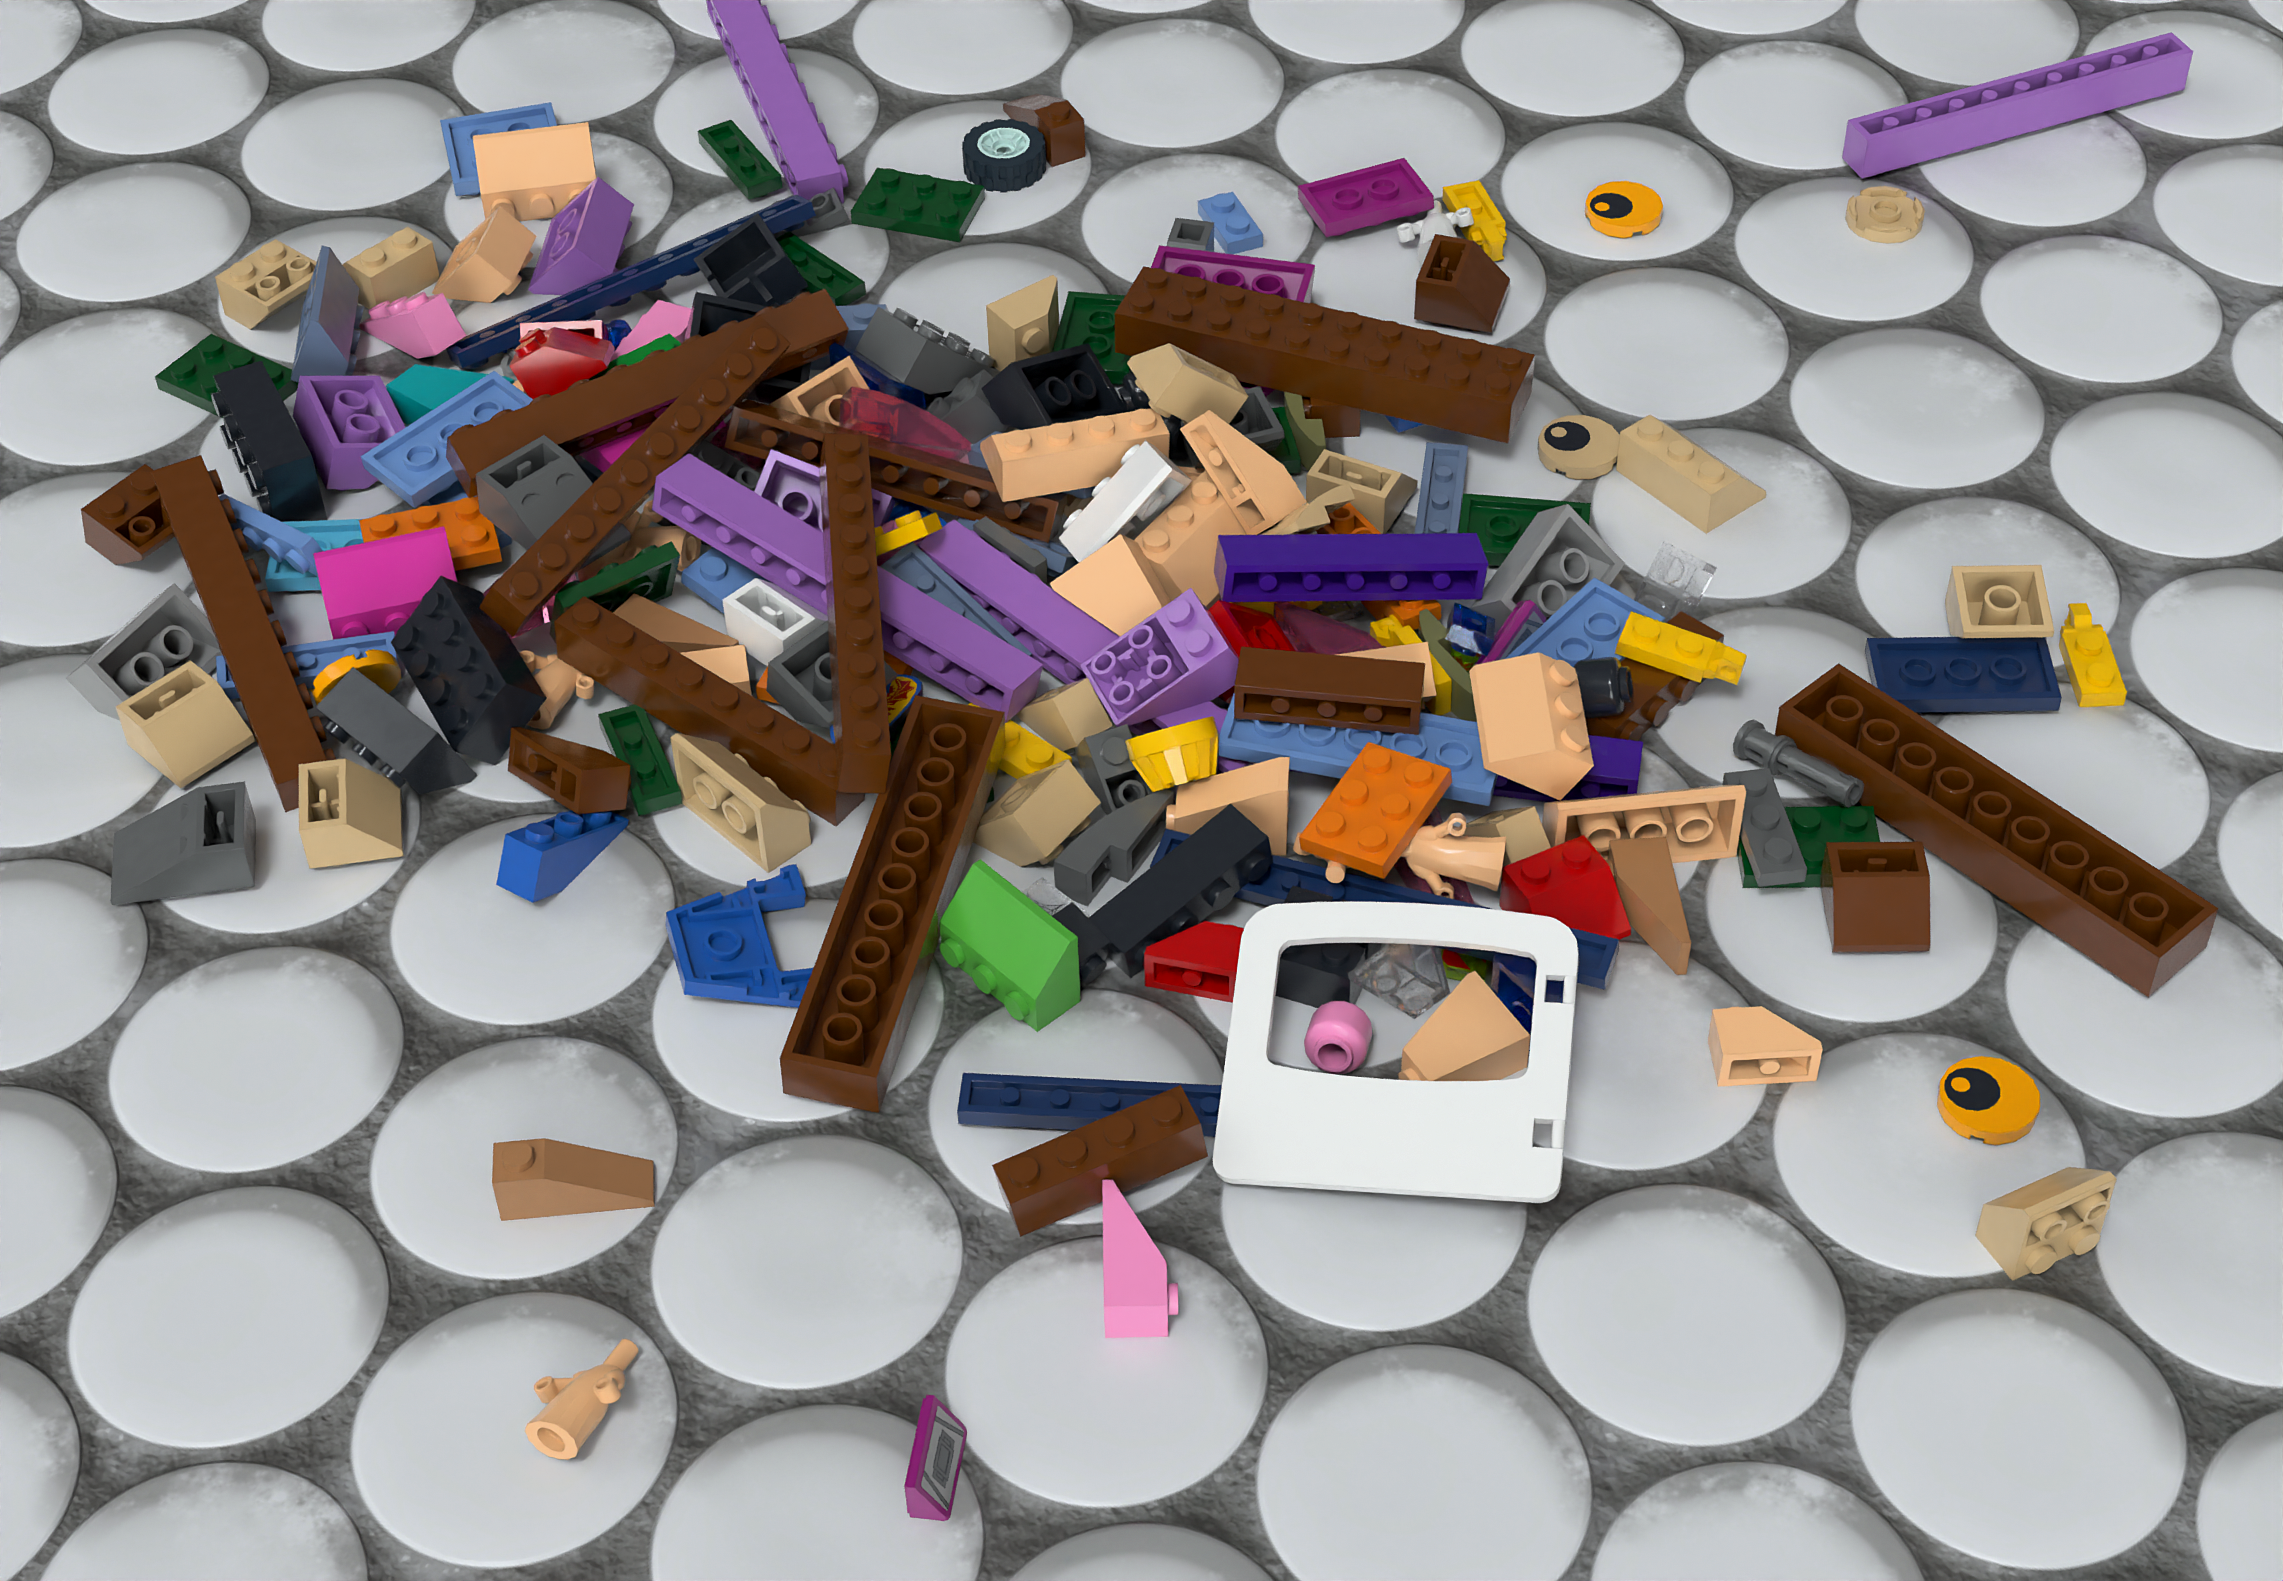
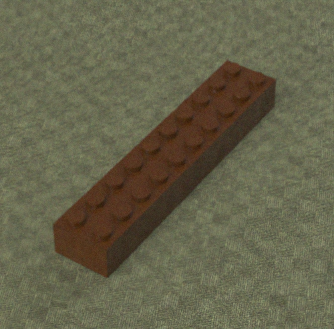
(1330, 353)
(2001, 831)
(892, 906)

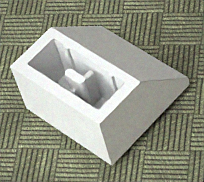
(768, 619)

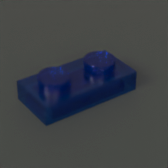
(1470, 631)

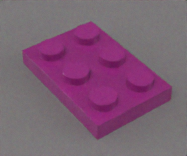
(1365, 197)

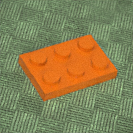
(468, 532)
(1375, 810)

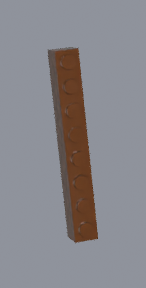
(898, 470)
(703, 706)

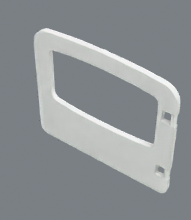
(1391, 1133)

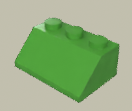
(1011, 948)

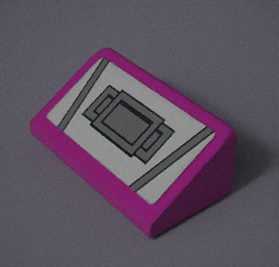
(1515, 630)
(934, 1462)

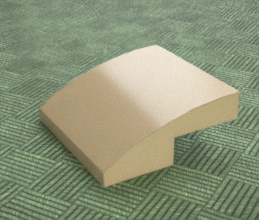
(1312, 514)

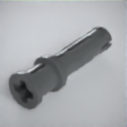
(1783, 757)

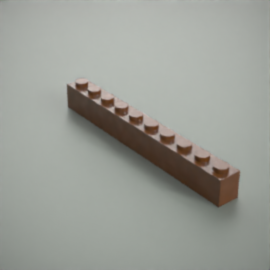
(638, 393)
(633, 477)
(854, 616)
(242, 624)

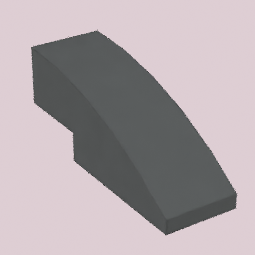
(1112, 847)

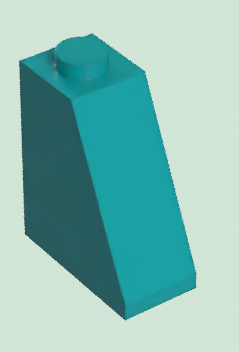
(427, 387)

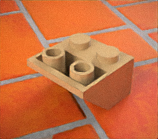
(264, 283)
(1186, 384)
(1377, 490)
(183, 724)
(348, 814)
(2046, 1220)

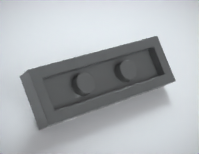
(1767, 830)

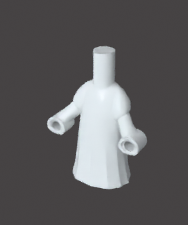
(1434, 223)

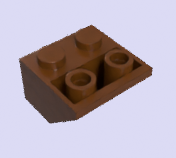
(1459, 285)
(127, 519)
(1876, 896)

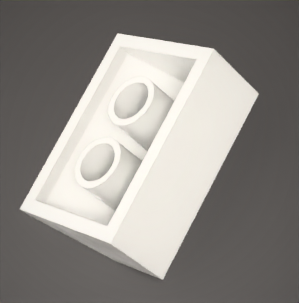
(1126, 501)

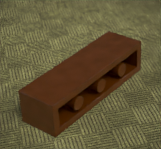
(1329, 690)
(1654, 691)
(1122, 1147)

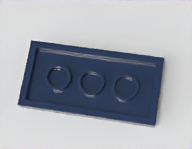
(1965, 673)

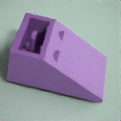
(1164, 663)

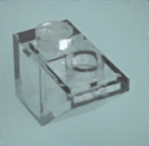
(1674, 582)
(1404, 977)

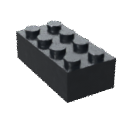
(267, 445)
(467, 671)

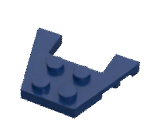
(726, 948)

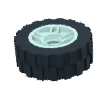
(1004, 155)

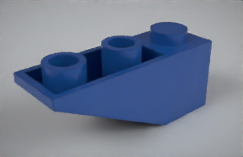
(554, 852)

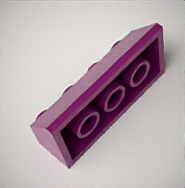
(1257, 274)

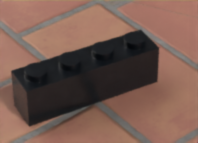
(1184, 887)

